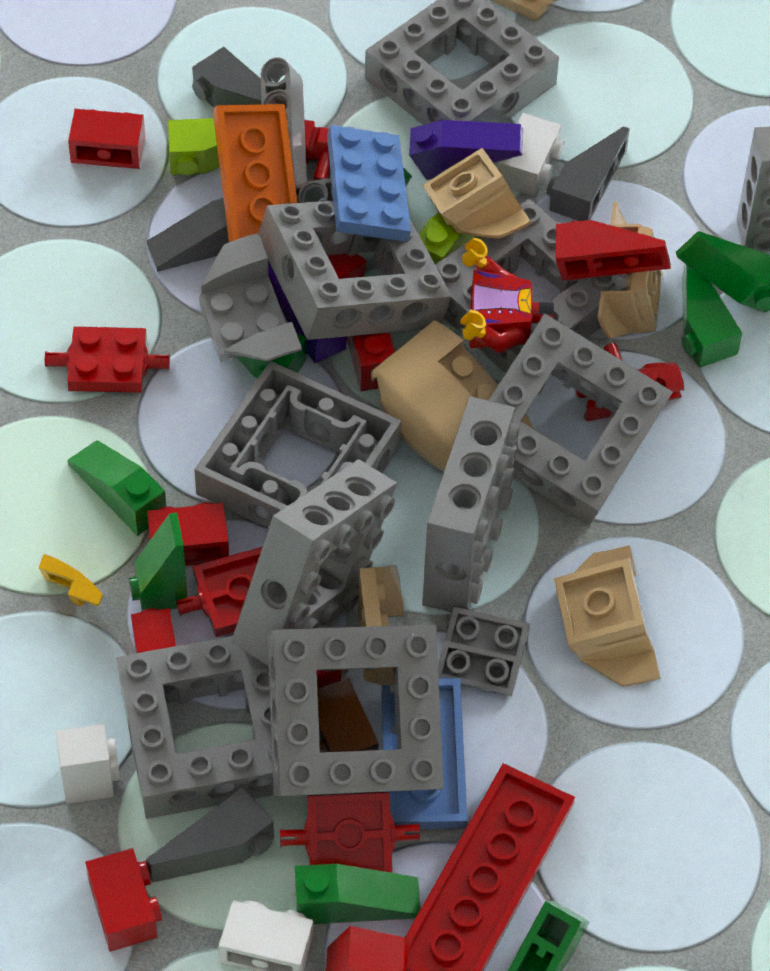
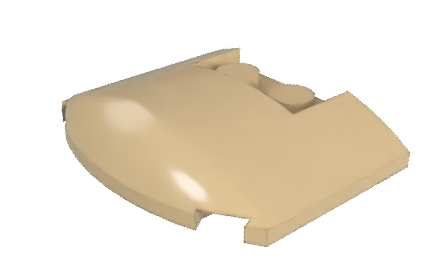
(429, 390)

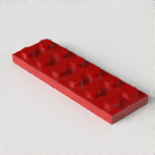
(487, 874)

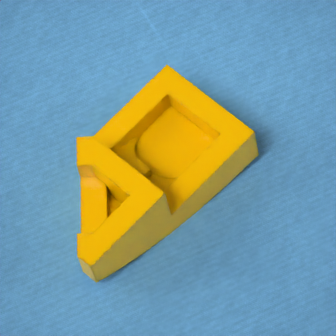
(80, 587)

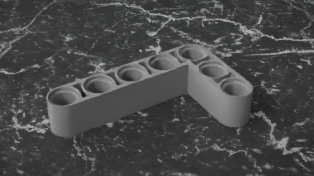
(290, 92)

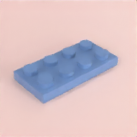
(368, 183)
(434, 807)

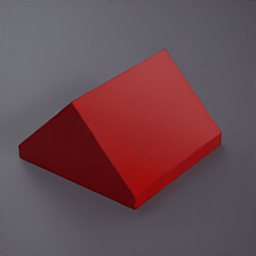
(367, 951)

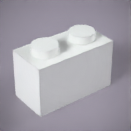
(540, 147)
(87, 763)
(265, 938)

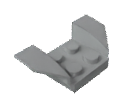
(243, 305)

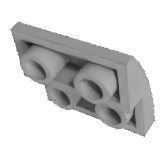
(483, 651)

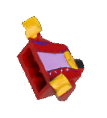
(499, 304)

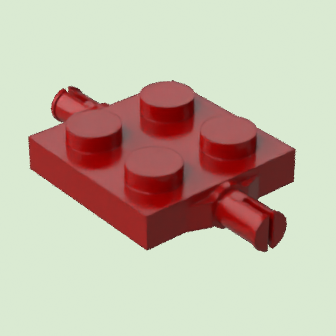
(107, 359)
(222, 589)
(350, 830)

